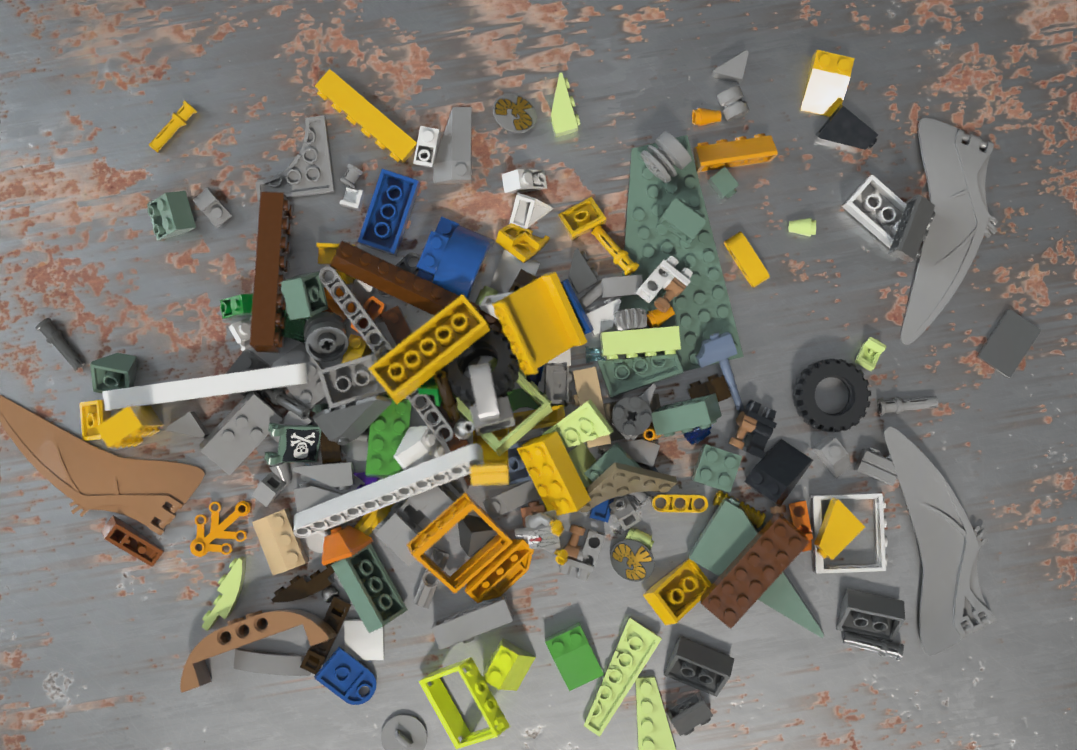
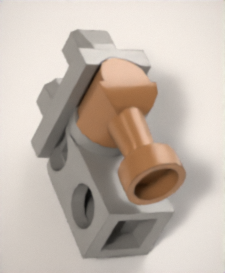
(585, 556)

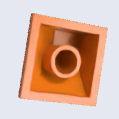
(343, 543)

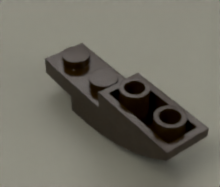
(303, 587)

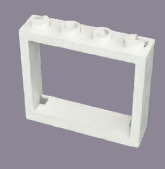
(880, 539)

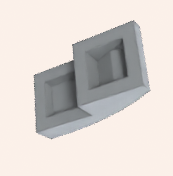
(621, 286)

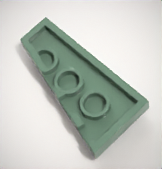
(633, 373)

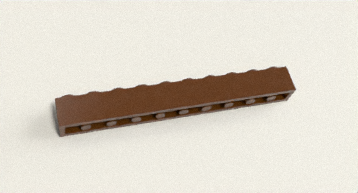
(399, 282)
(400, 331)

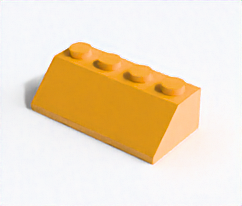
(734, 153)

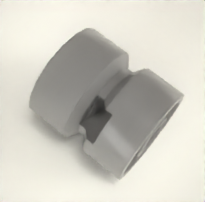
(732, 102)

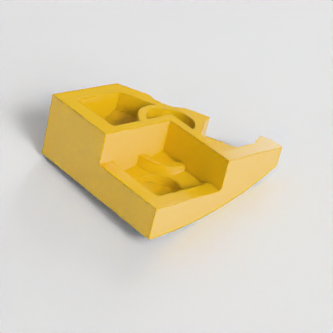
(520, 242)

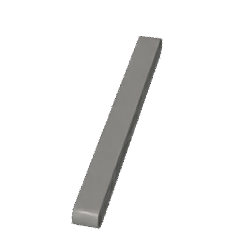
(378, 349)

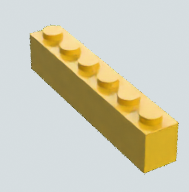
(366, 116)

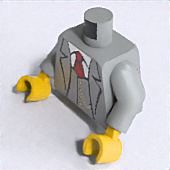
(544, 533)

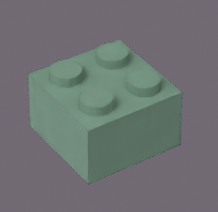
(682, 220)
(304, 295)
(716, 468)

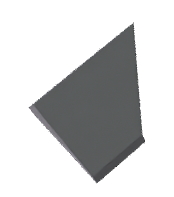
(474, 534)

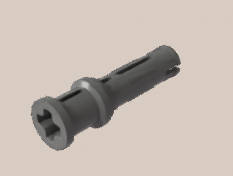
(55, 337)
(279, 397)
(882, 650)

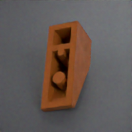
(131, 541)

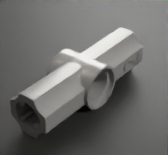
(426, 589)

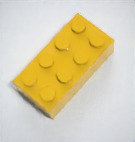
(130, 426)
(553, 473)

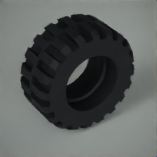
(503, 375)
(857, 395)

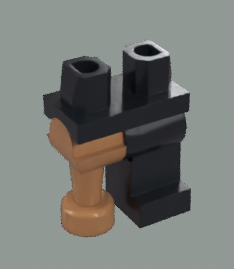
(758, 428)

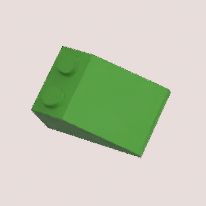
(574, 656)

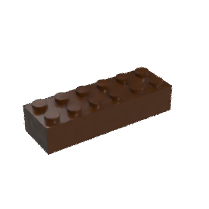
(754, 570)

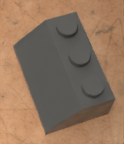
(912, 229)
(871, 615)
(699, 666)

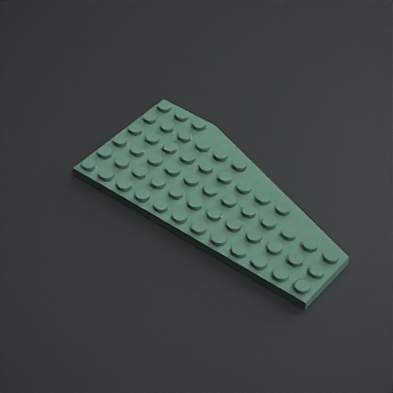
(704, 303)

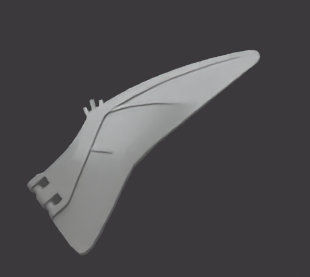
(961, 219)
(946, 549)

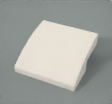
(508, 270)
(361, 643)

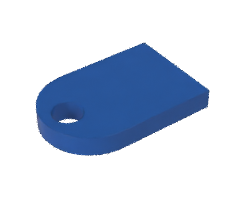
(346, 676)

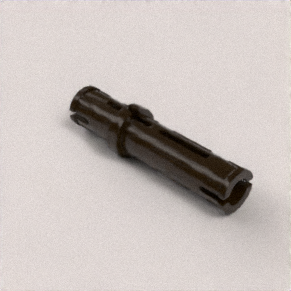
(449, 403)

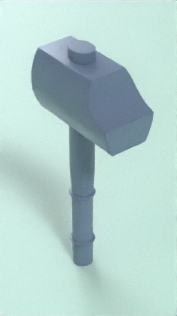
(719, 349)

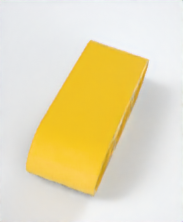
(746, 259)
(688, 503)

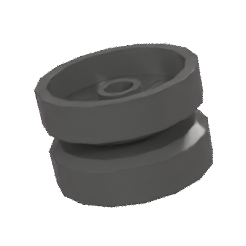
(325, 336)

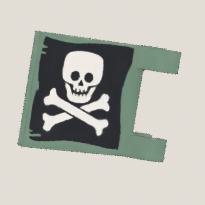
(296, 443)

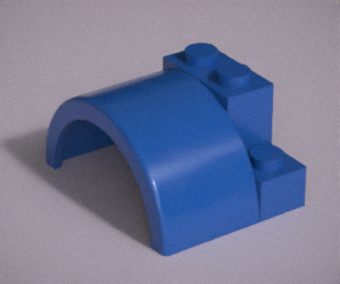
(453, 259)

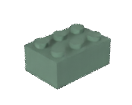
(686, 415)

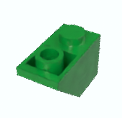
(236, 306)

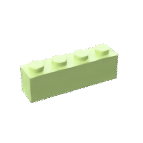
(640, 341)

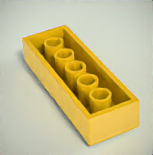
(429, 349)

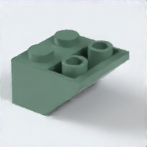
(171, 215)

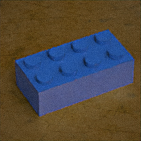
(389, 212)

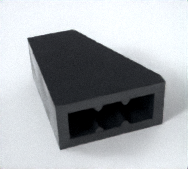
(847, 129)

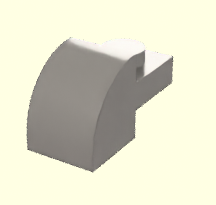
(212, 207)

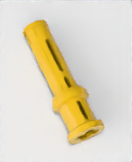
(178, 119)
(618, 258)

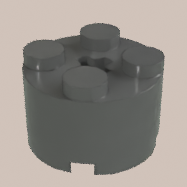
(642, 418)

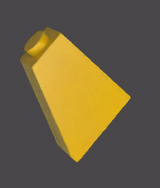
(836, 530)

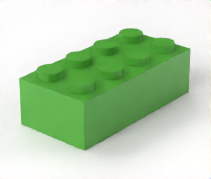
(384, 439)

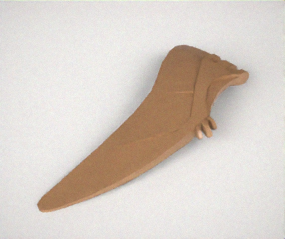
(98, 477)

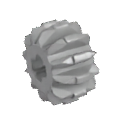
(630, 319)

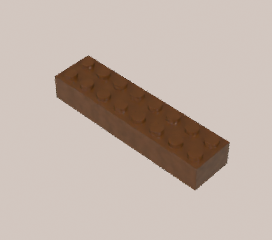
(270, 270)

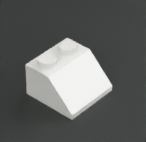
(418, 447)

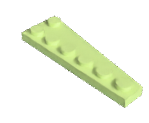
(626, 664)

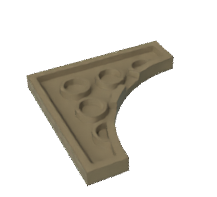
(626, 479)

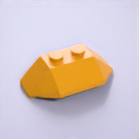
(501, 573)

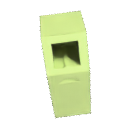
(562, 114)

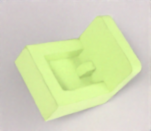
(870, 353)

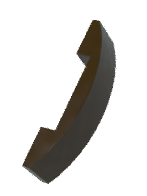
(318, 653)

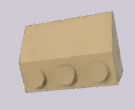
(279, 543)

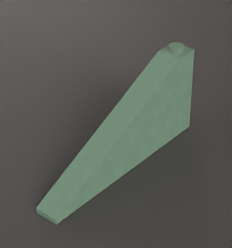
(725, 539)

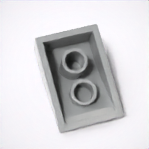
(350, 381)

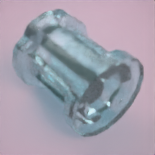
(593, 354)

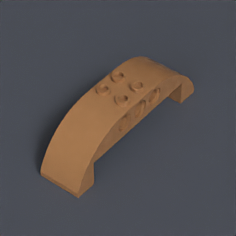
(195, 670)

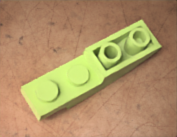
(231, 588)

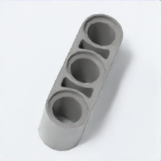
(484, 392)

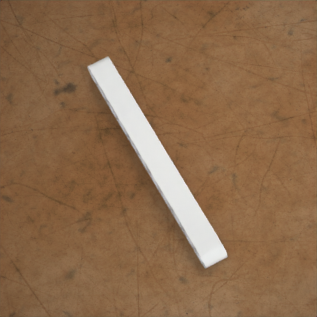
(206, 387)
(387, 491)

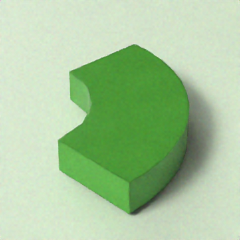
(519, 399)

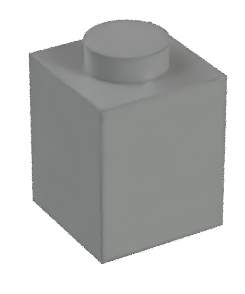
(268, 489)

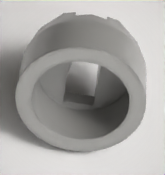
(329, 594)

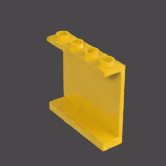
(539, 322)

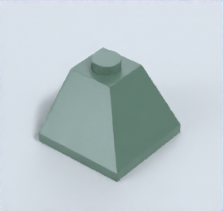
(113, 372)
(612, 455)

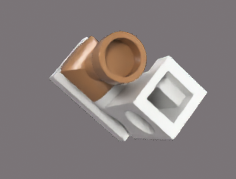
(669, 279)

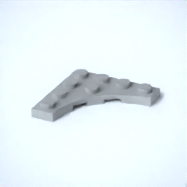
(310, 170)

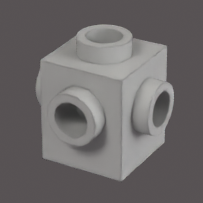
(624, 512)

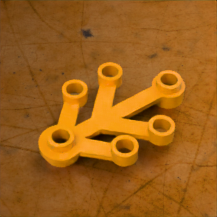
(217, 530)

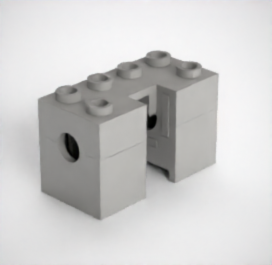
(404, 522)

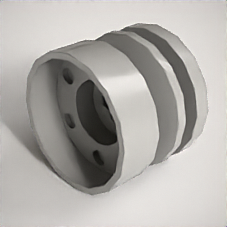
(669, 154)

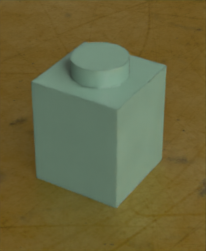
(724, 183)

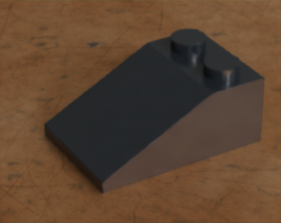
(778, 472)

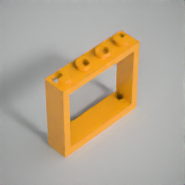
(441, 526)

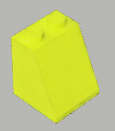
(508, 666)

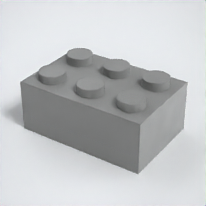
(309, 393)

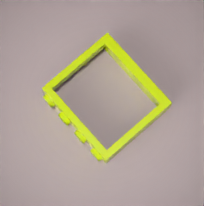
(450, 715)

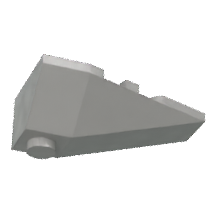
(454, 154)

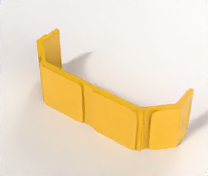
(495, 467)

